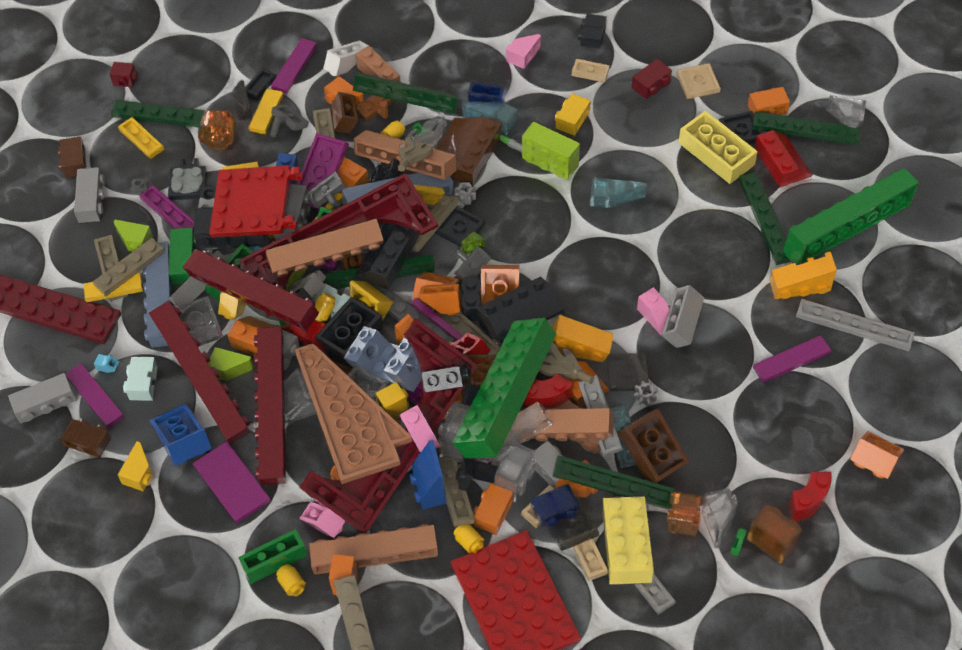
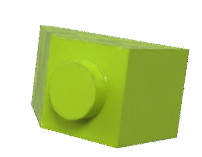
(133, 234)
(230, 363)

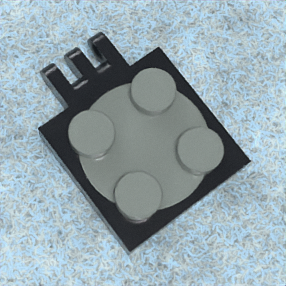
(186, 180)

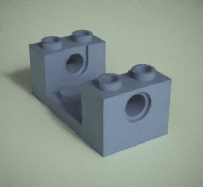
(385, 359)

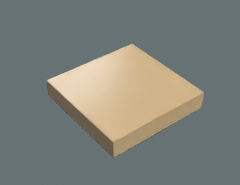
(698, 81)

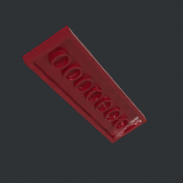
(57, 310)

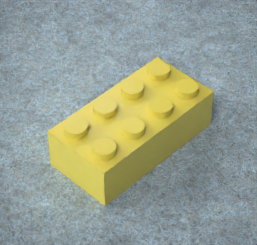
(717, 147)
(627, 540)

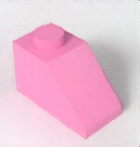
(523, 50)
(653, 308)
(418, 428)
(322, 519)

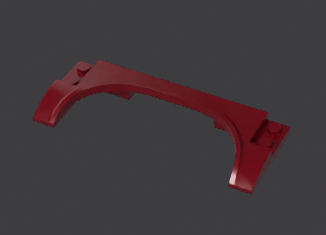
(391, 203)
(364, 498)

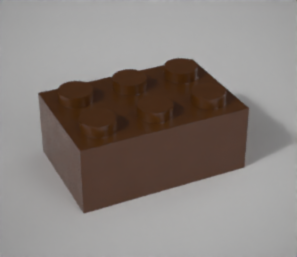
(653, 446)

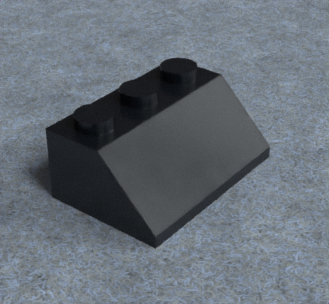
(345, 326)

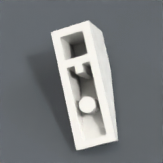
(342, 58)

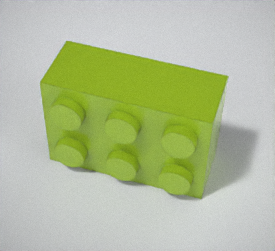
(550, 150)

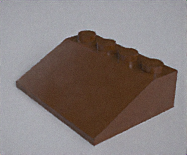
(472, 143)

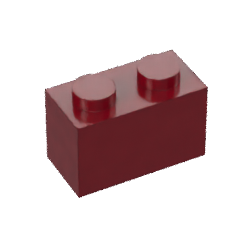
(651, 79)

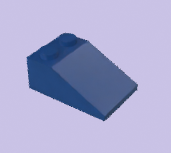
(180, 434)
(428, 478)

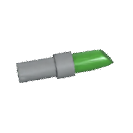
(511, 143)

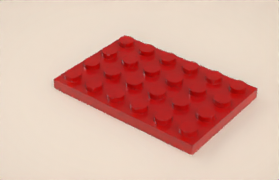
(514, 597)

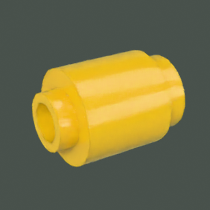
(394, 129)
(325, 306)
(468, 538)
(290, 580)

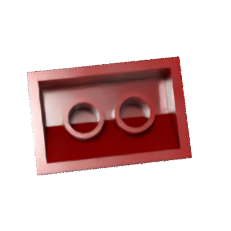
(781, 158)

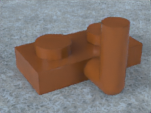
(373, 106)

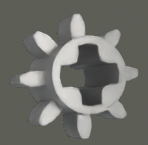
(465, 193)
(649, 396)

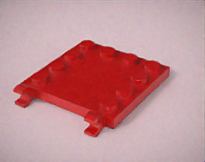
(252, 201)

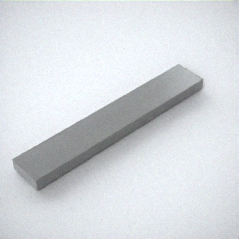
(855, 325)

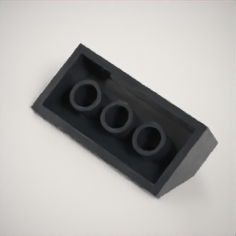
(204, 241)
(384, 263)
(526, 302)

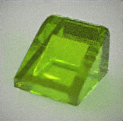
(472, 242)

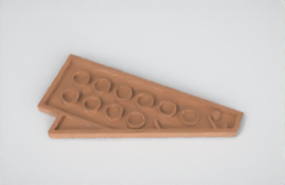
(353, 424)

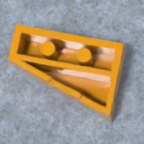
(804, 279)
(582, 339)

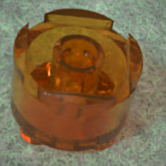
(217, 129)
(684, 514)

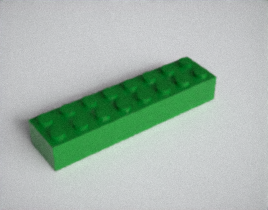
(850, 217)
(504, 389)

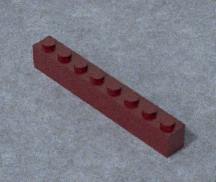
(251, 290)
(199, 372)
(270, 406)

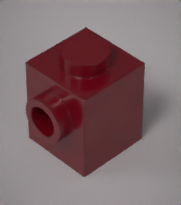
(123, 74)

